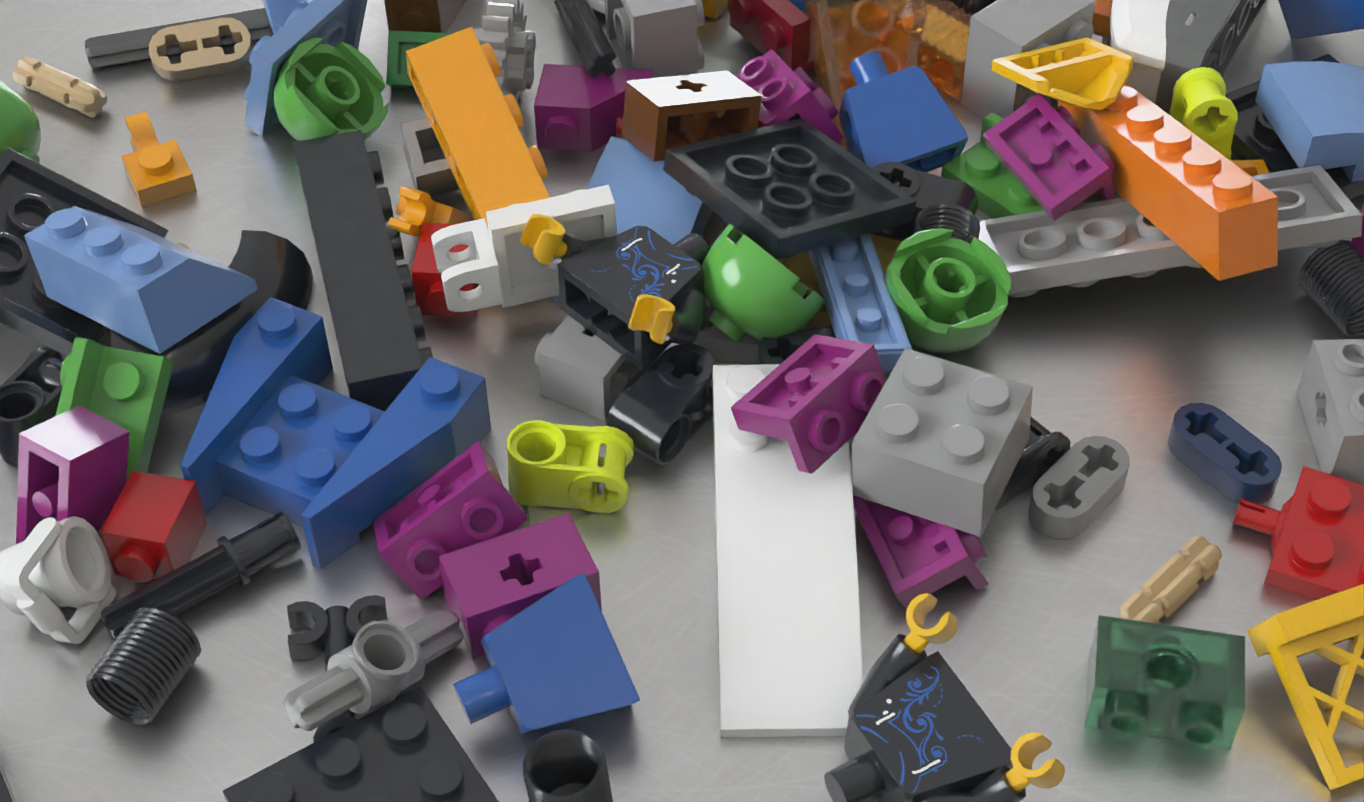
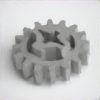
(512, 45)

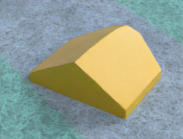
(1072, 72)

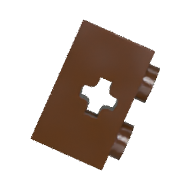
(686, 110)

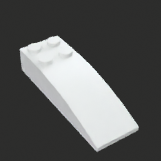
(782, 579)

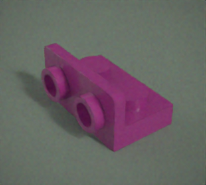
(1050, 157)
(814, 398)
(444, 514)
(919, 552)

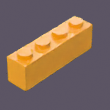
(476, 123)

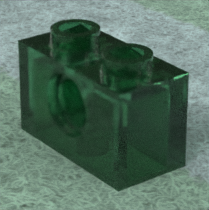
(1200, 677)

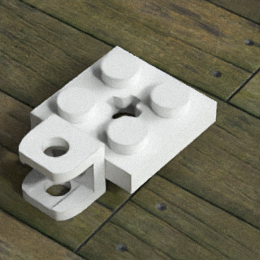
(501, 263)

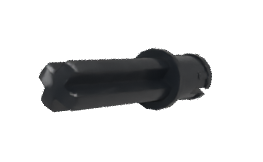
(209, 573)

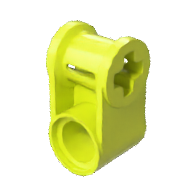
(1203, 108)
(563, 466)

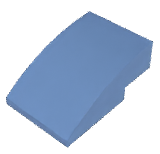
(1317, 112)
(647, 194)

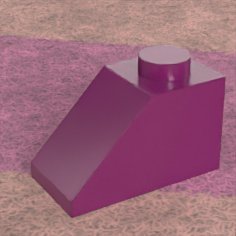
(578, 110)
(70, 469)

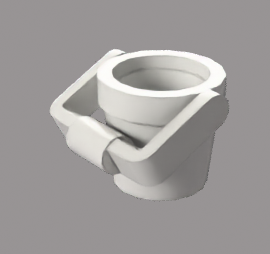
(57, 569)

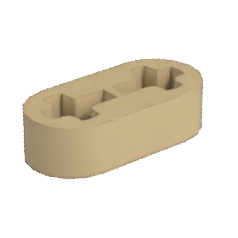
(200, 49)

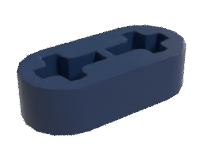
(1224, 453)

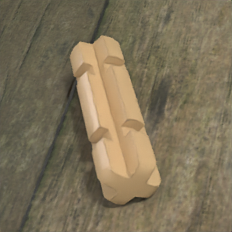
(60, 86)
(1173, 582)

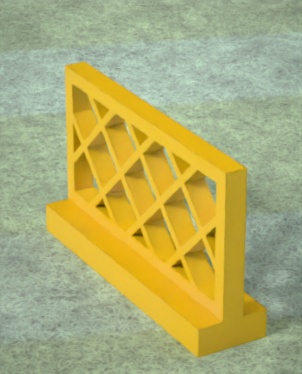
(1317, 629)

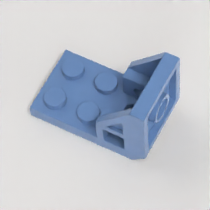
(291, 25)

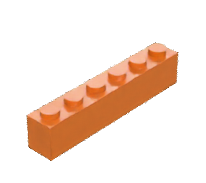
(1185, 186)

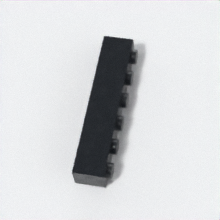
(359, 267)

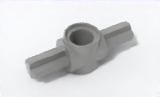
(373, 669)

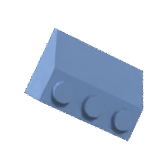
(131, 277)

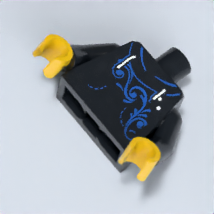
(627, 287)
(924, 735)

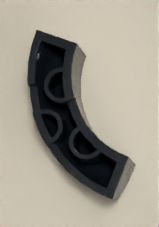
(279, 273)

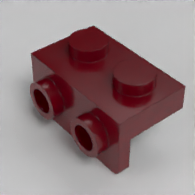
(776, 27)

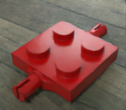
(1314, 536)

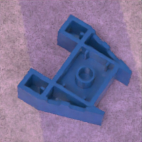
(314, 452)

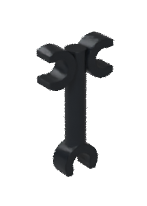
(330, 633)

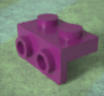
(789, 94)

